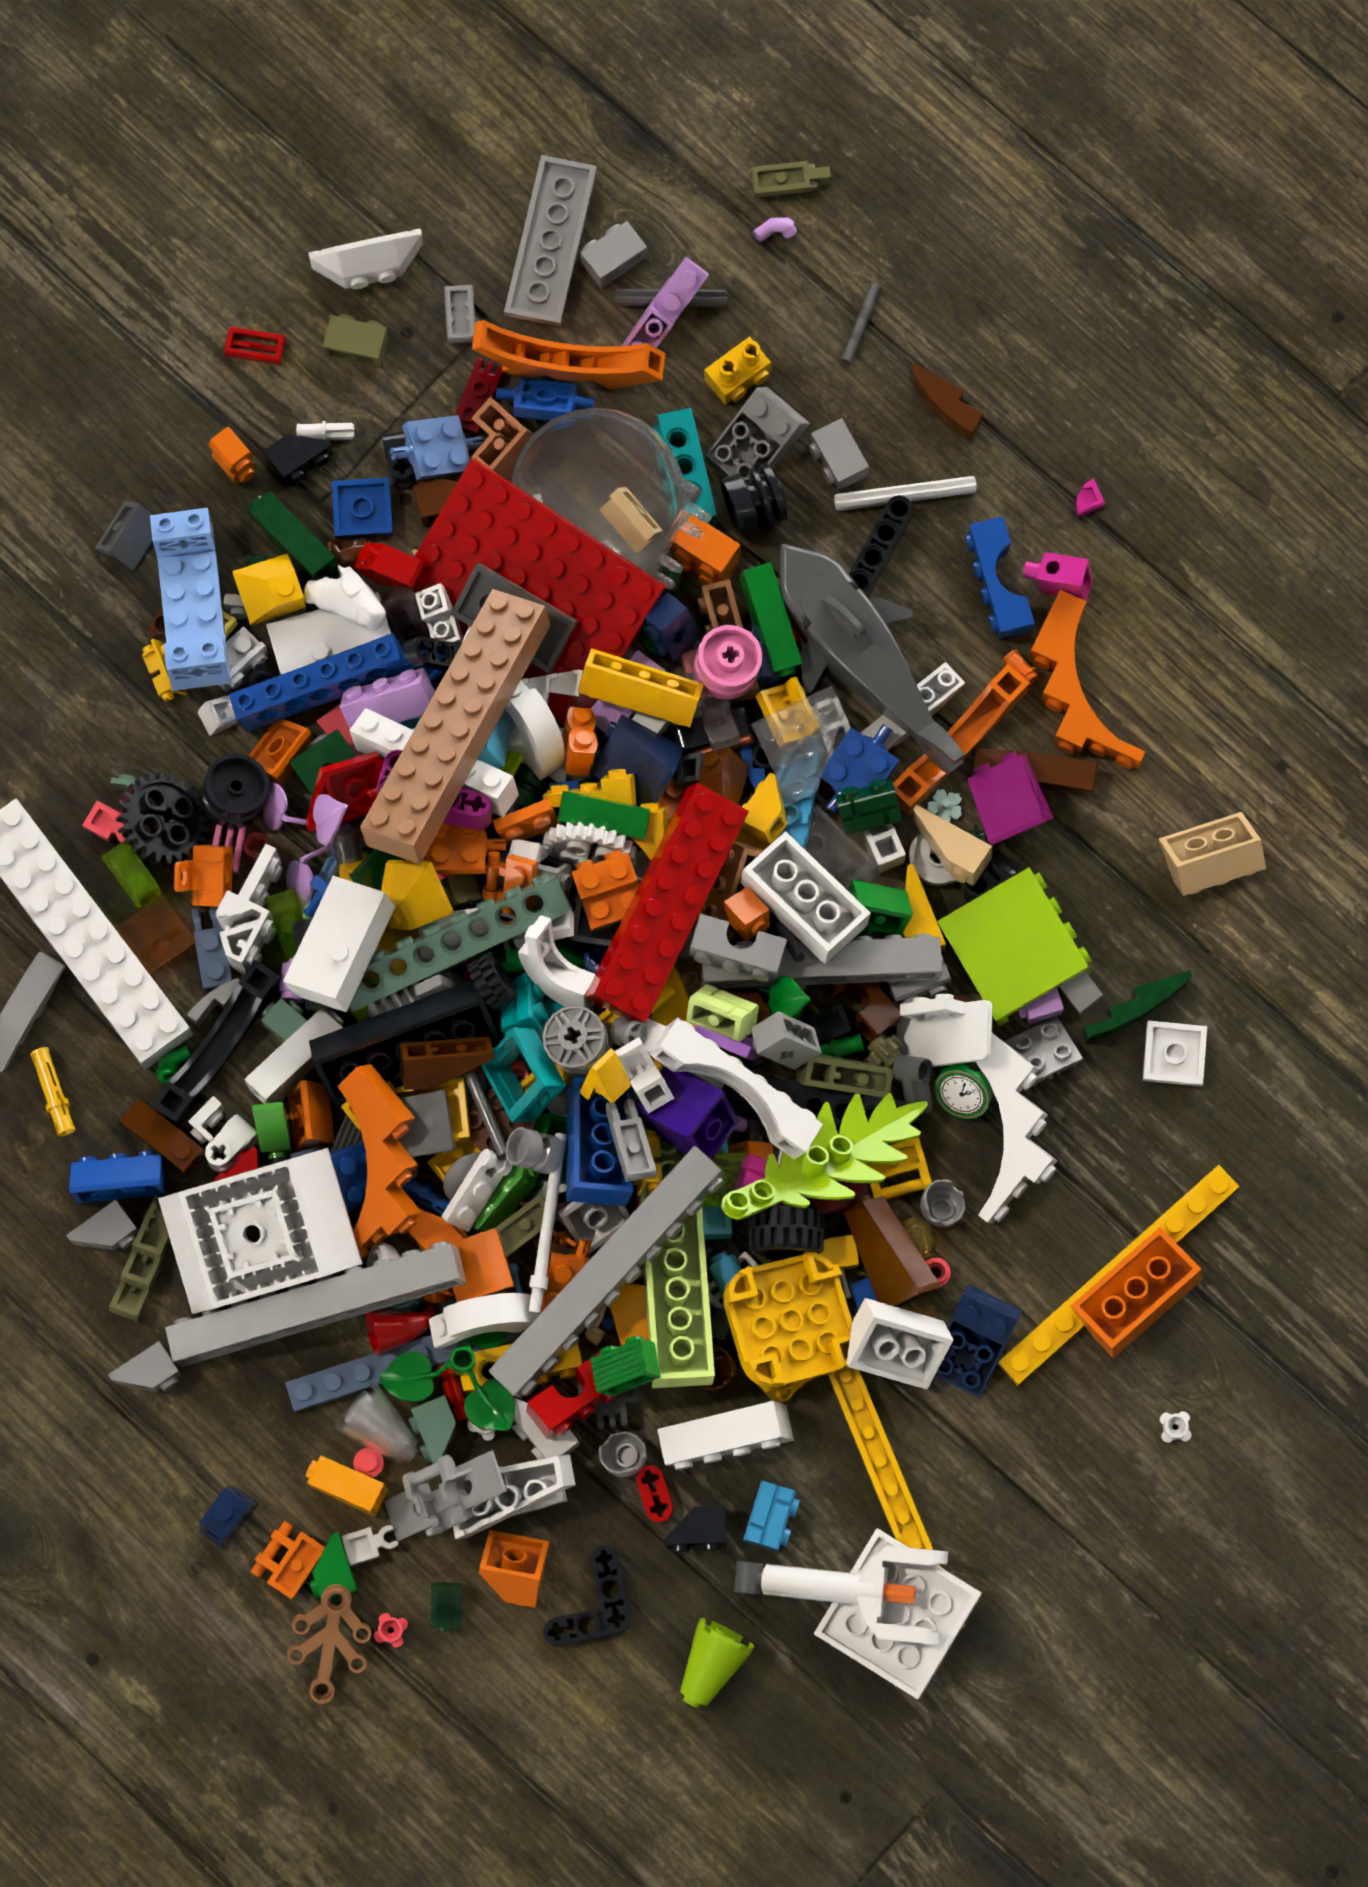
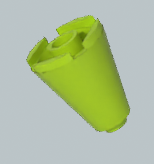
(712, 1662)

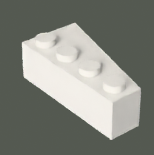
(725, 1434)
(525, 1487)

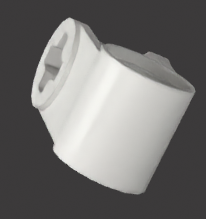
(231, 1140)

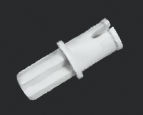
(327, 431)

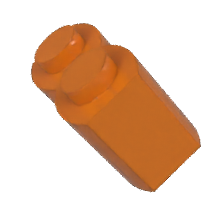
(232, 456)
(579, 741)

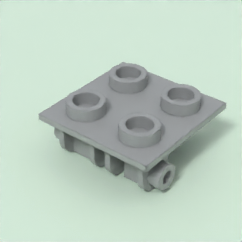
(1046, 1048)

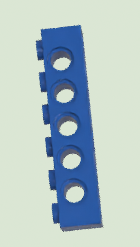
(317, 682)

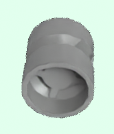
(534, 1150)

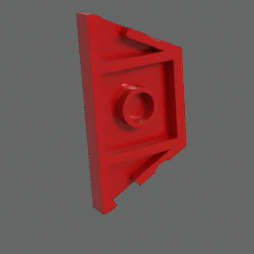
(348, 784)

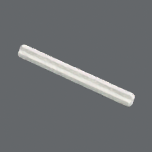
(913, 492)

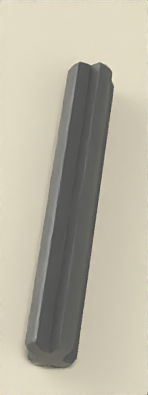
(644, 297)

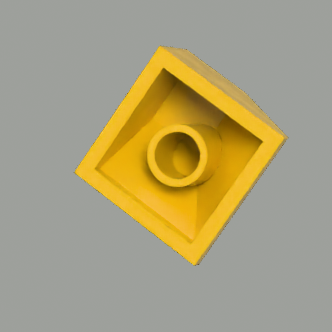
(269, 589)
(415, 893)

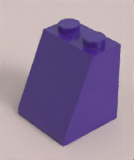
(695, 1116)

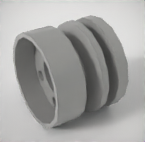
(591, 1044)

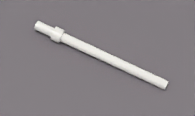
(539, 1281)

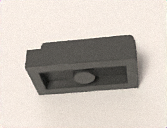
(127, 535)

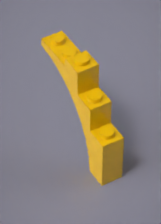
(621, 788)

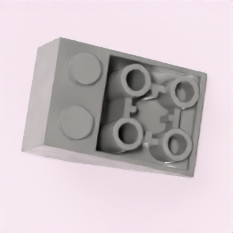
(757, 434)

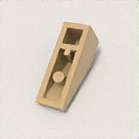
(957, 850)

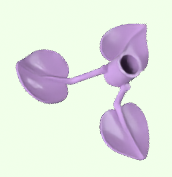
(327, 816)

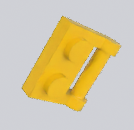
(914, 1161)

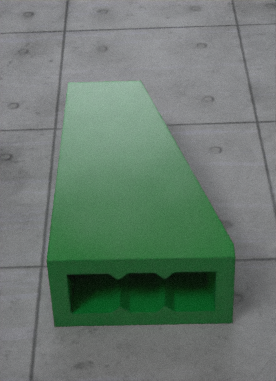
(770, 619)

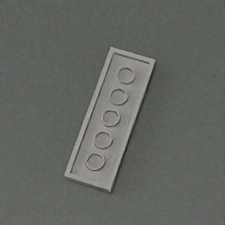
(550, 241)

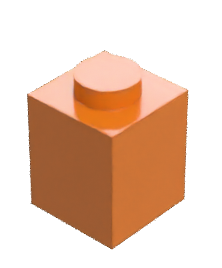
(747, 914)

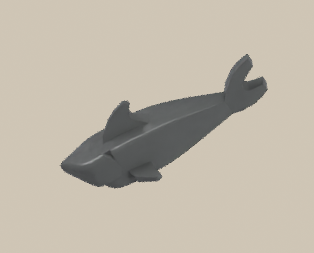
(855, 644)

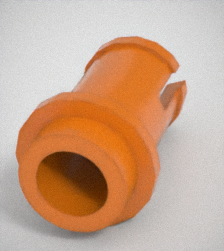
(1021, 666)

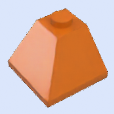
(514, 1566)

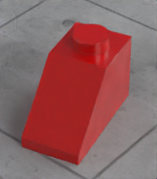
(388, 566)

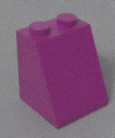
(1008, 797)

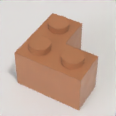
(505, 438)

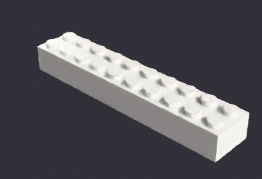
(86, 940)

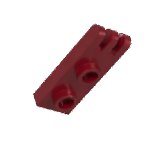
(479, 388)

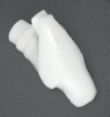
(347, 597)

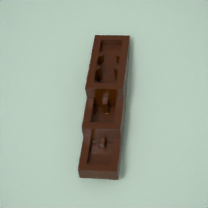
(1050, 770)

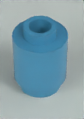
(724, 1268)

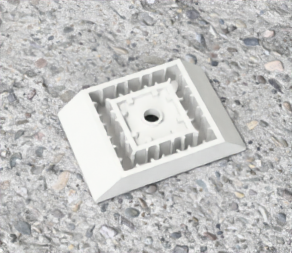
(299, 1221)

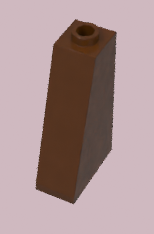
(888, 1253)

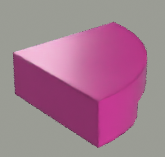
(1089, 499)

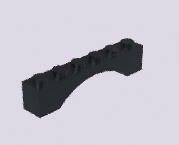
(237, 1018)

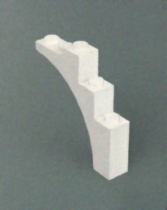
(1021, 1119)

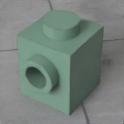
(283, 1019)

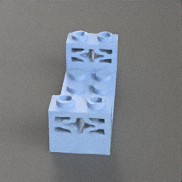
(190, 599)

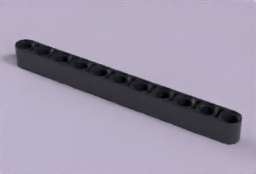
(866, 573)

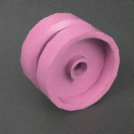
(711, 663)

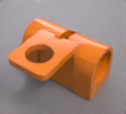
(206, 875)

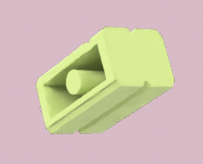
(722, 1012)

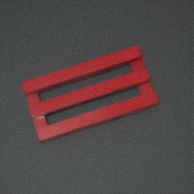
(250, 355)

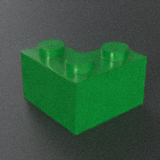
(887, 905)

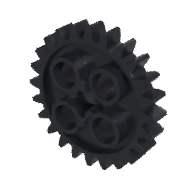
(162, 819)

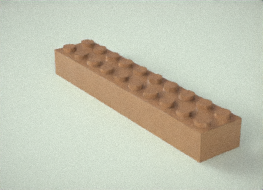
(455, 726)

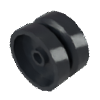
(234, 790)

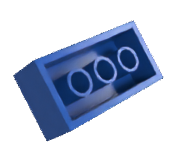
(592, 1158)

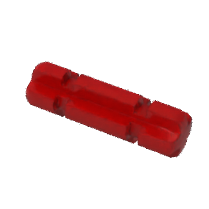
(454, 1393)

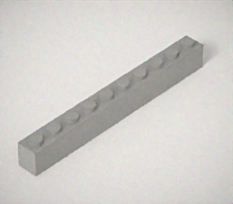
(607, 1273)
(316, 1304)

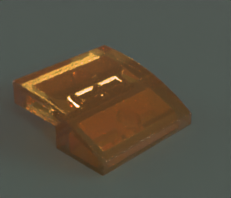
(155, 934)

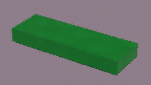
(600, 812)

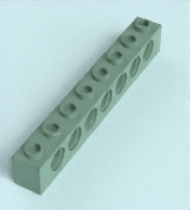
(545, 886)

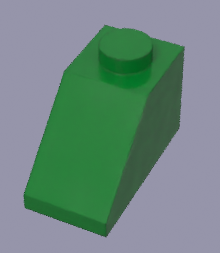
(333, 1569)

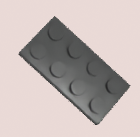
(477, 591)

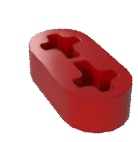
(661, 1492)

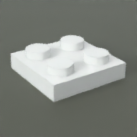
(1174, 1053)

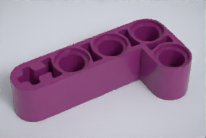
(477, 806)

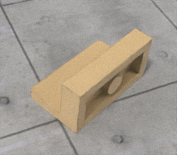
(630, 519)

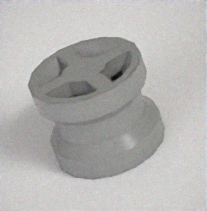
(625, 1030)

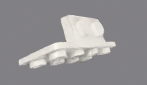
(946, 1029)

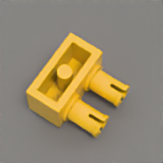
(738, 371)

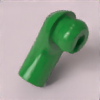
(169, 1063)

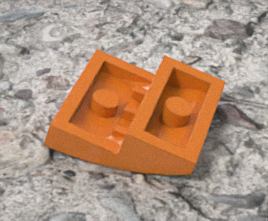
(483, 1266)

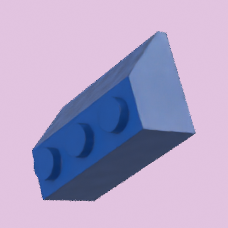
(118, 1177)

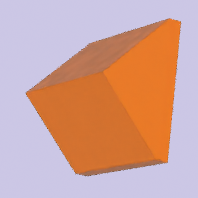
(280, 746)
(310, 1116)

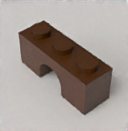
(878, 1012)

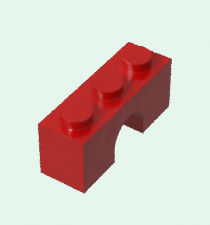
(555, 1412)

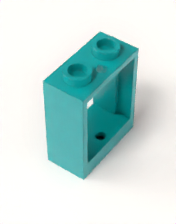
(548, 1083)

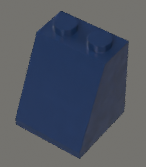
(638, 752)

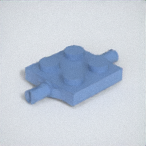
(436, 447)

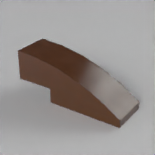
(946, 402)

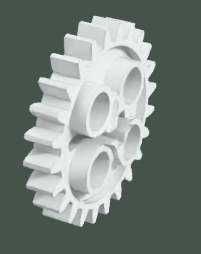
(574, 842)

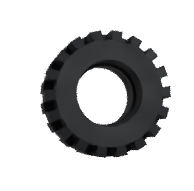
(786, 1231)

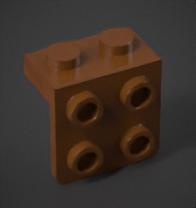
(478, 1130)

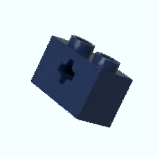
(670, 628)

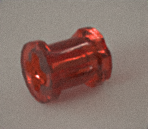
(259, 838)

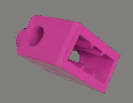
(1062, 573)

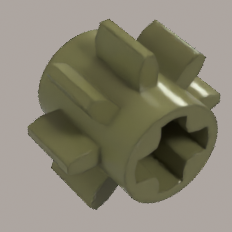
(884, 1050)

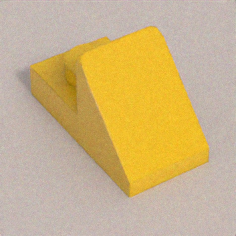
(606, 1078)

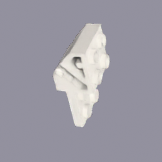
(242, 916)

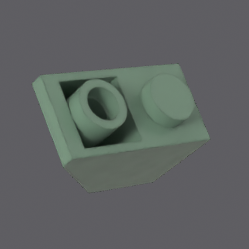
(436, 1427)

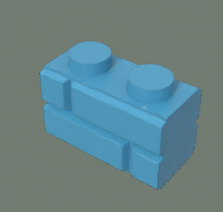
(770, 1516)

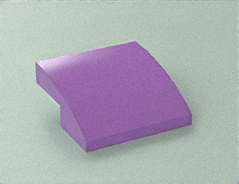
(744, 1048)

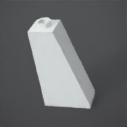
(291, 1060)

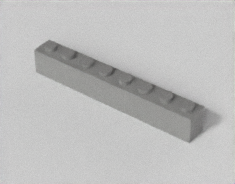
(858, 962)

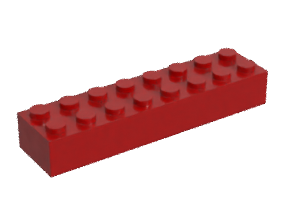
(666, 903)

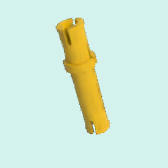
(56, 1104)

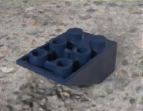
(979, 1335)

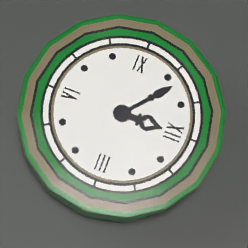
(963, 1091)

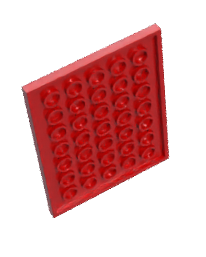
(548, 556)

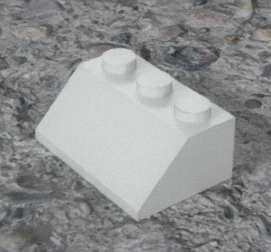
(897, 1343)

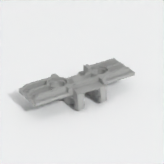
(450, 1504)

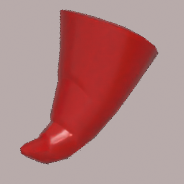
(393, 1328)

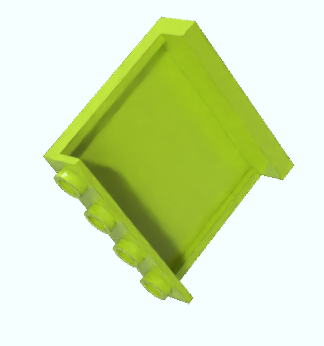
(1015, 944)

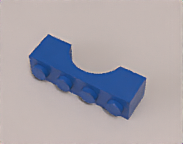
(1009, 612)

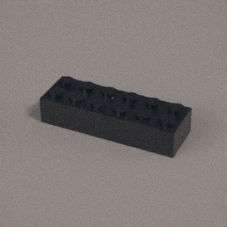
(377, 1040)

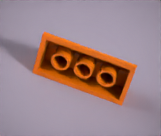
(1137, 1292)

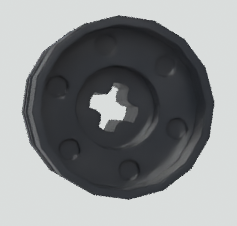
(754, 499)

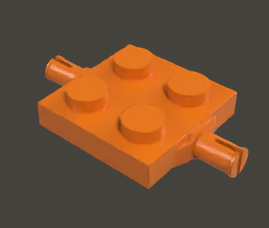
(461, 850)
(563, 1269)

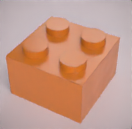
(710, 557)

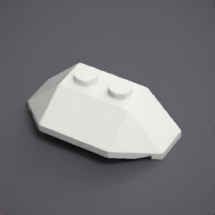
(368, 260)

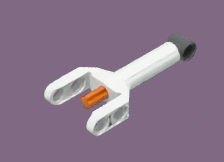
(865, 1589)

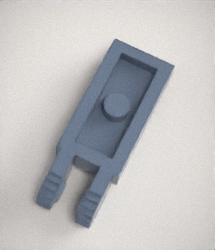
(210, 952)

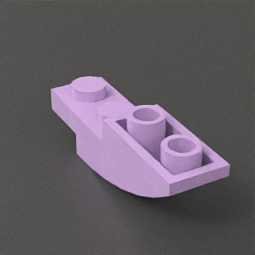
(667, 305)

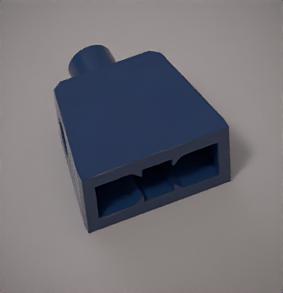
(227, 1516)

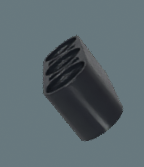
(695, 736)

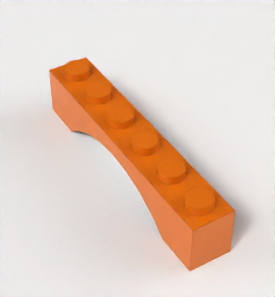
(982, 716)

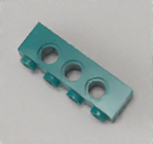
(682, 426)

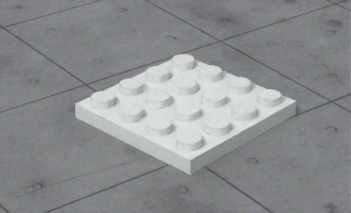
(940, 1604)

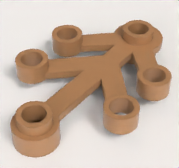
(329, 1637)

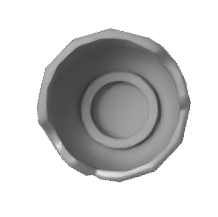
(942, 1204)
(623, 1454)

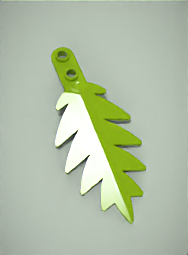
(831, 1158)

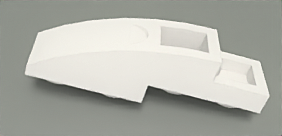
(936, 692)

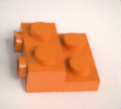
(606, 888)

